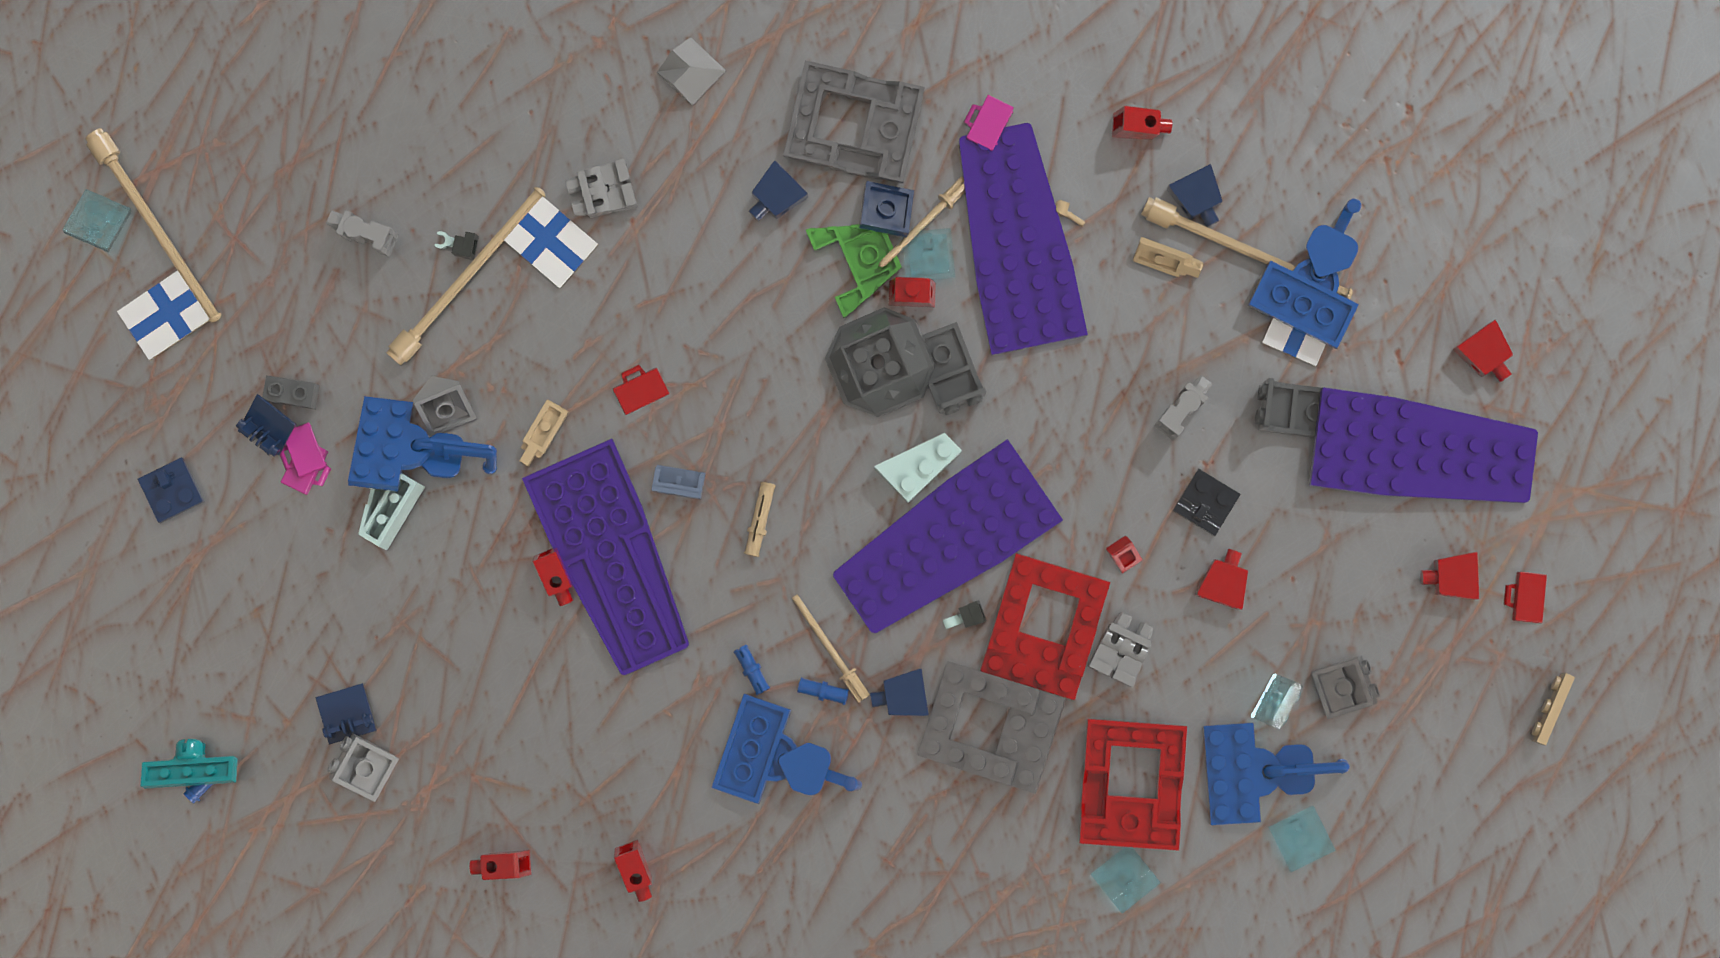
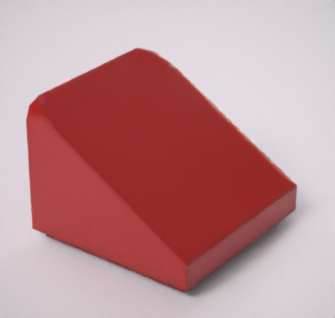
(1124, 554)

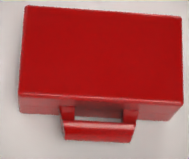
(640, 390)
(1528, 597)

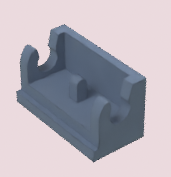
(678, 482)

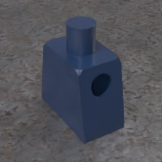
(776, 193)
(1198, 195)
(903, 695)

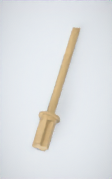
(947, 200)
(849, 677)

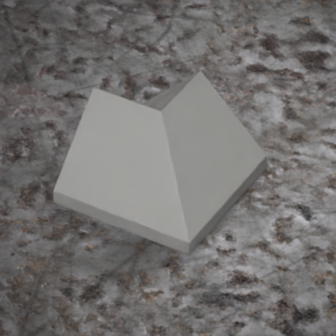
(690, 70)
(443, 405)

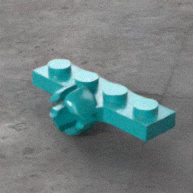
(189, 768)

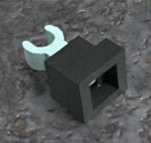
(461, 246)
(969, 615)

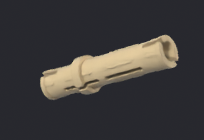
(759, 519)

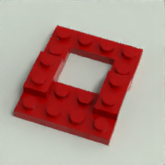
(1033, 659)
(1126, 819)

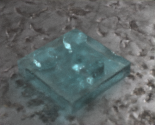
(97, 220)
(930, 255)
(1277, 701)
(1301, 838)
(1125, 878)

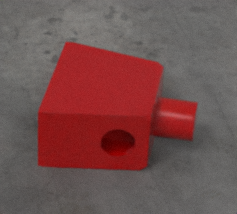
(1130, 123)
(912, 292)
(1487, 351)
(549, 565)
(1454, 576)
(1225, 581)
(631, 861)
(509, 865)

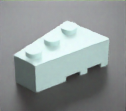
(918, 466)
(388, 511)

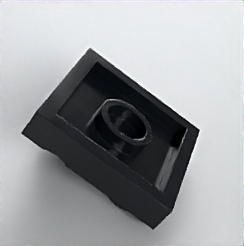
(1206, 502)

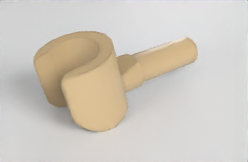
(1062, 209)

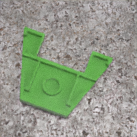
(863, 253)

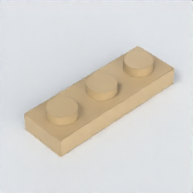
(1552, 708)

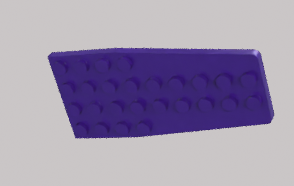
(1018, 245)
(1418, 450)
(948, 538)
(609, 554)

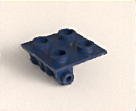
(266, 425)
(345, 713)

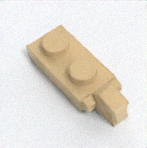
(1166, 259)
(542, 431)

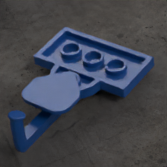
(1304, 299)
(391, 444)
(757, 751)
(1237, 773)

